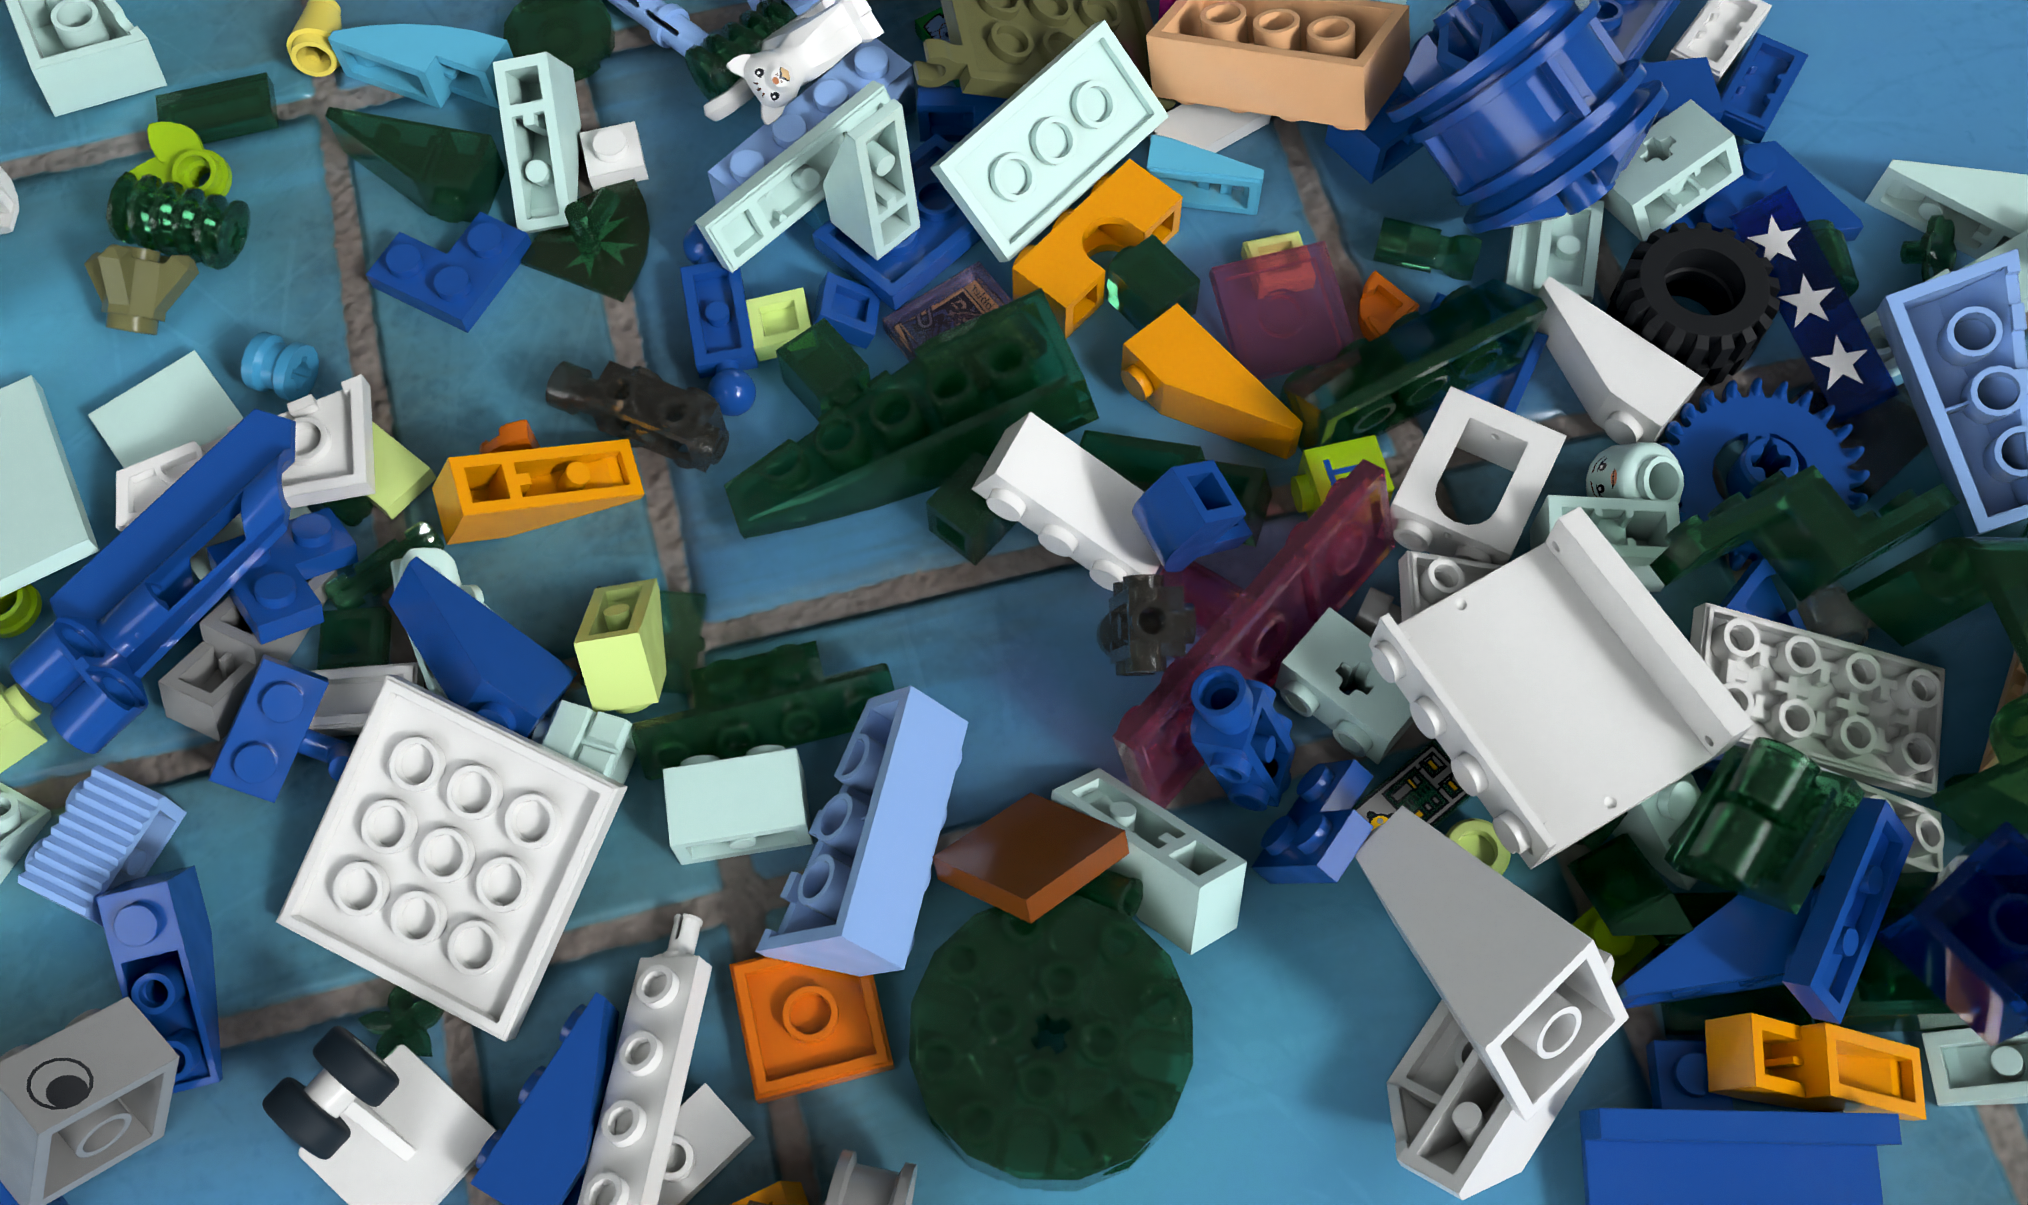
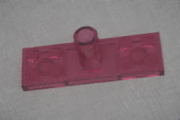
(1256, 625)

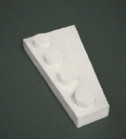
(330, 456)

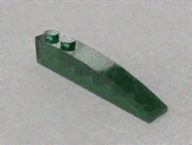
(920, 421)

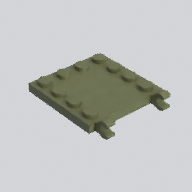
(1007, 42)

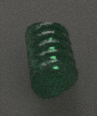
(709, 62)
(177, 220)

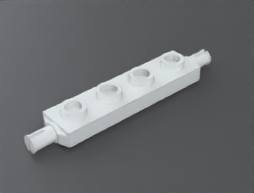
(648, 1074)

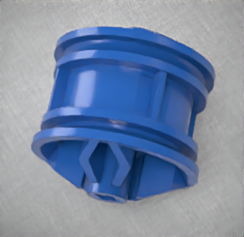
(1525, 107)

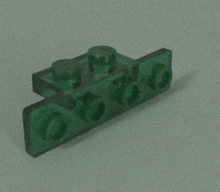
(759, 702)

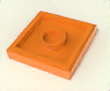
(807, 1026)

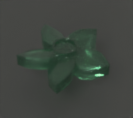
(403, 1025)

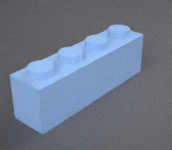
(818, 99)
(1968, 381)
(874, 842)

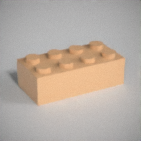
(1282, 57)

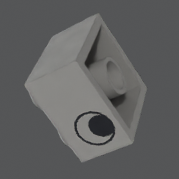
(82, 1101)

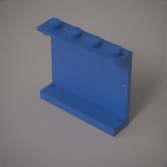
(1733, 1157)

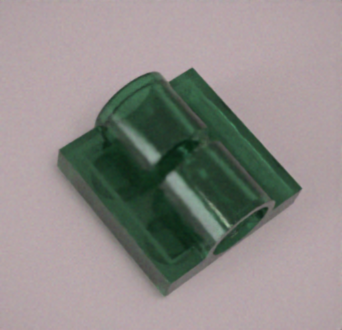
(1765, 824)

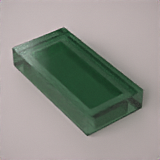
(222, 108)

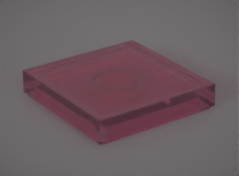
(1282, 310)

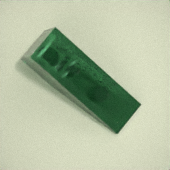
(433, 166)

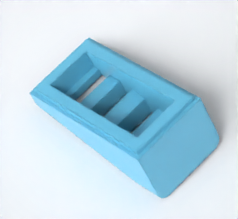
(1205, 176)

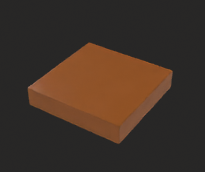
(1031, 856)

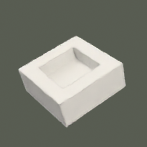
(613, 155)

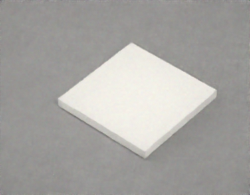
(451, 856)

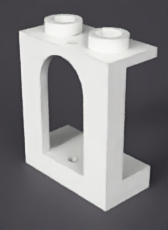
(1493, 436)

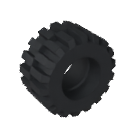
(1711, 271)

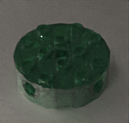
(1037, 1112)

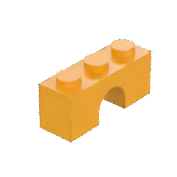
(1116, 214)

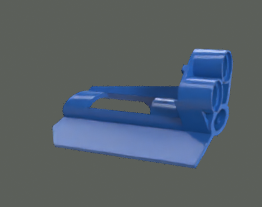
(141, 590)

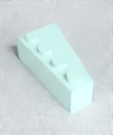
(84, 52)

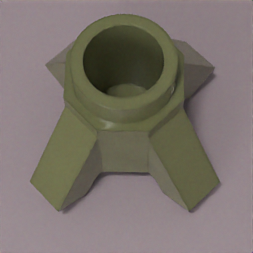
(138, 285)

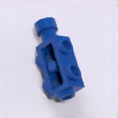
(1242, 737)

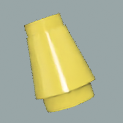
(309, 38)

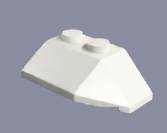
(1453, 1116)

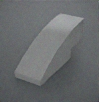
(215, 675)

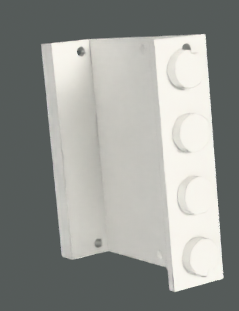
(1559, 690)

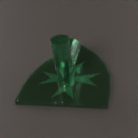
(601, 245)

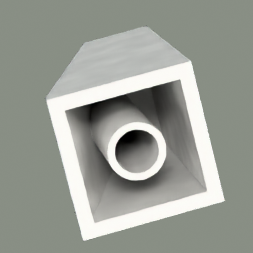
(1502, 962)

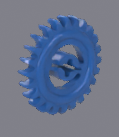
(1773, 437)

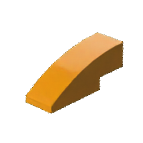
(1813, 1067)

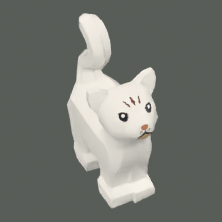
(796, 57)

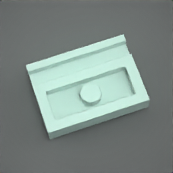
(1557, 248)

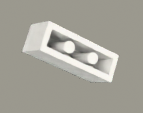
(1067, 500)

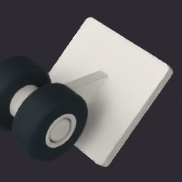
(379, 1125)

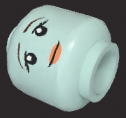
(1636, 472)

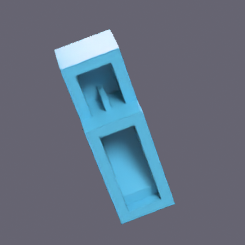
(422, 60)

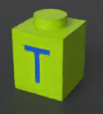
(1326, 464)

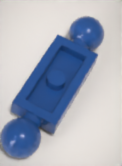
(718, 325)

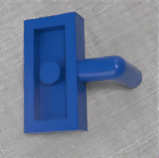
(273, 729)

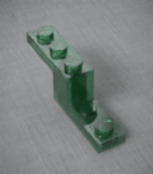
(1800, 530)

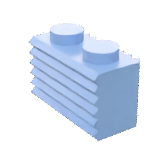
(102, 840)

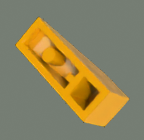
(1201, 384)
(532, 488)

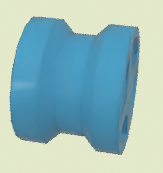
(277, 366)

